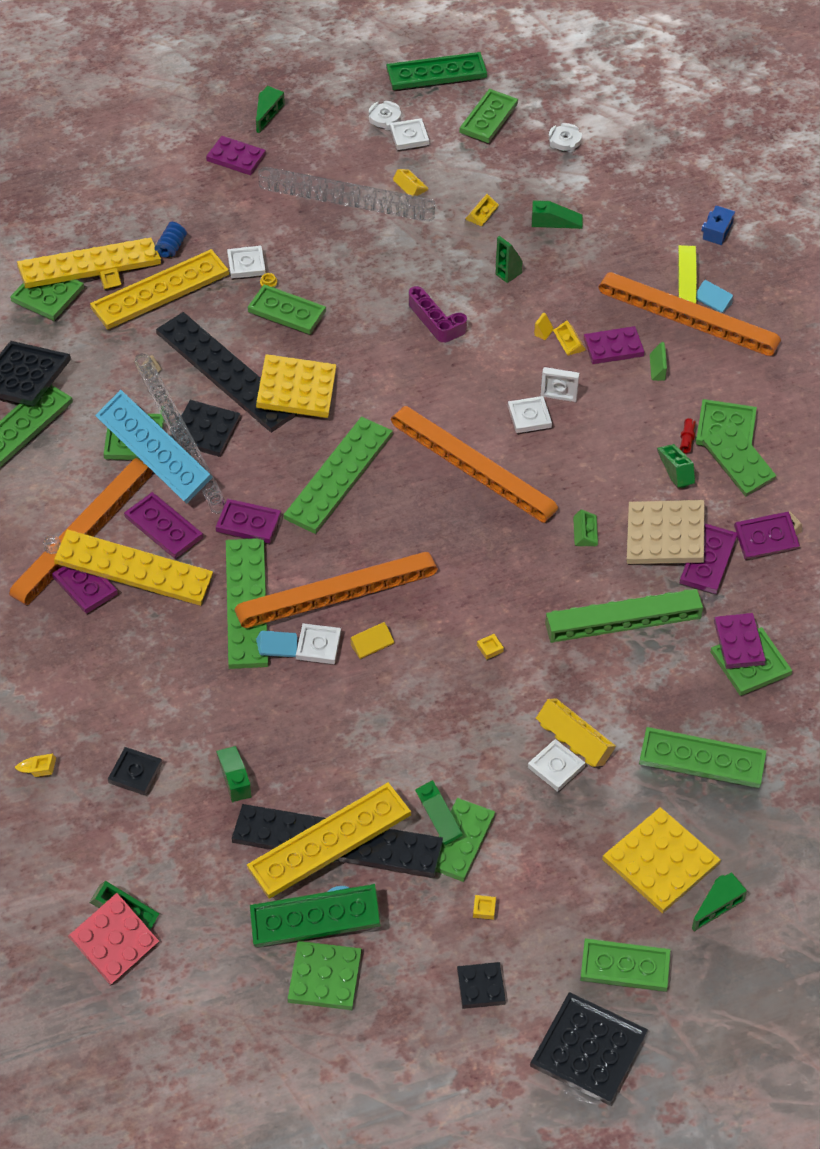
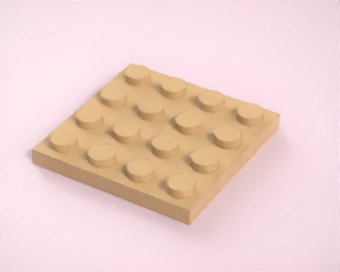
(665, 532)

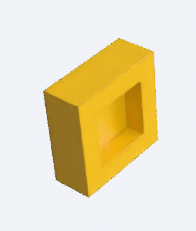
(110, 278)
(490, 646)
(484, 907)

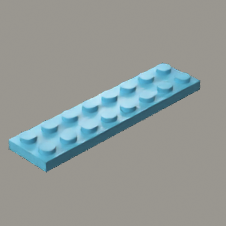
(154, 446)

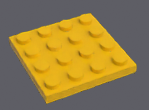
(296, 386)
(661, 860)

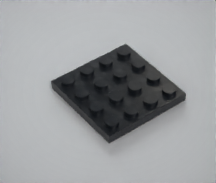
(29, 371)
(589, 1048)

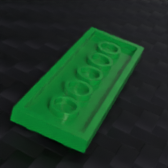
(436, 70)
(315, 915)

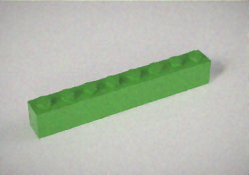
(623, 615)

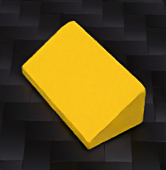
(409, 182)
(482, 210)
(569, 339)
(371, 640)

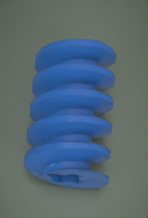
(170, 240)

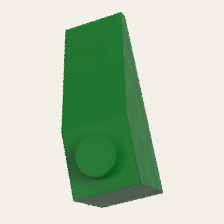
(269, 104)
(551, 215)
(507, 261)
(677, 465)
(234, 774)
(438, 812)
(106, 891)
(723, 896)

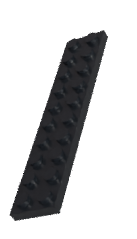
(220, 367)
(389, 850)

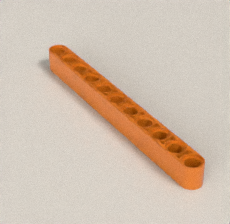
(690, 314)
(474, 464)
(87, 523)
(335, 589)

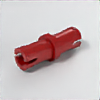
(687, 435)

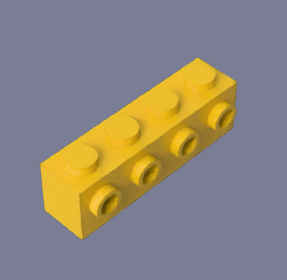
(575, 732)

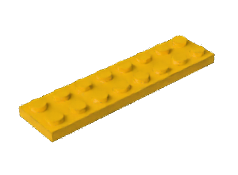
(88, 262)
(159, 289)
(133, 567)
(328, 840)

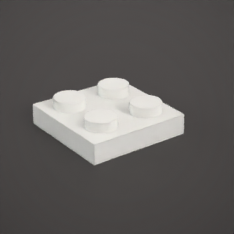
(409, 134)
(246, 262)
(559, 384)
(529, 414)
(318, 643)
(556, 765)

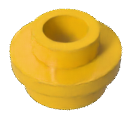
(268, 279)

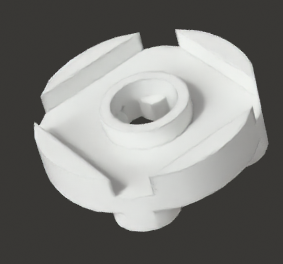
(377, 114)
(557, 135)

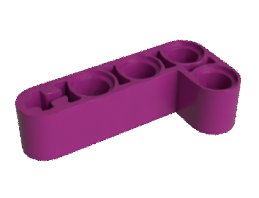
(441, 326)

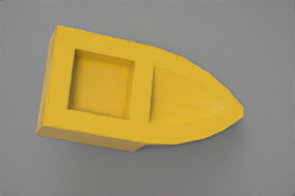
(38, 765)

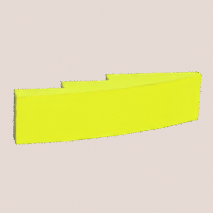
(687, 273)

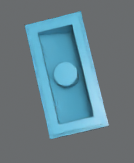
(714, 296)
(277, 643)

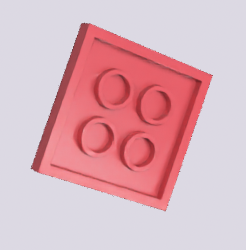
(113, 938)

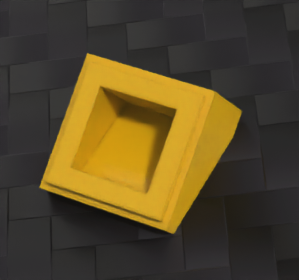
(543, 327)

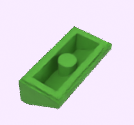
(658, 363)
(585, 529)

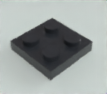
(135, 771)
(481, 985)

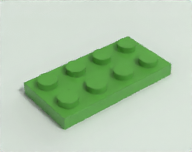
(488, 115)
(286, 309)
(739, 459)
(460, 854)
(625, 965)

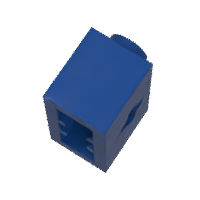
(718, 225)

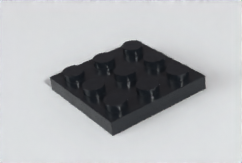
(210, 426)

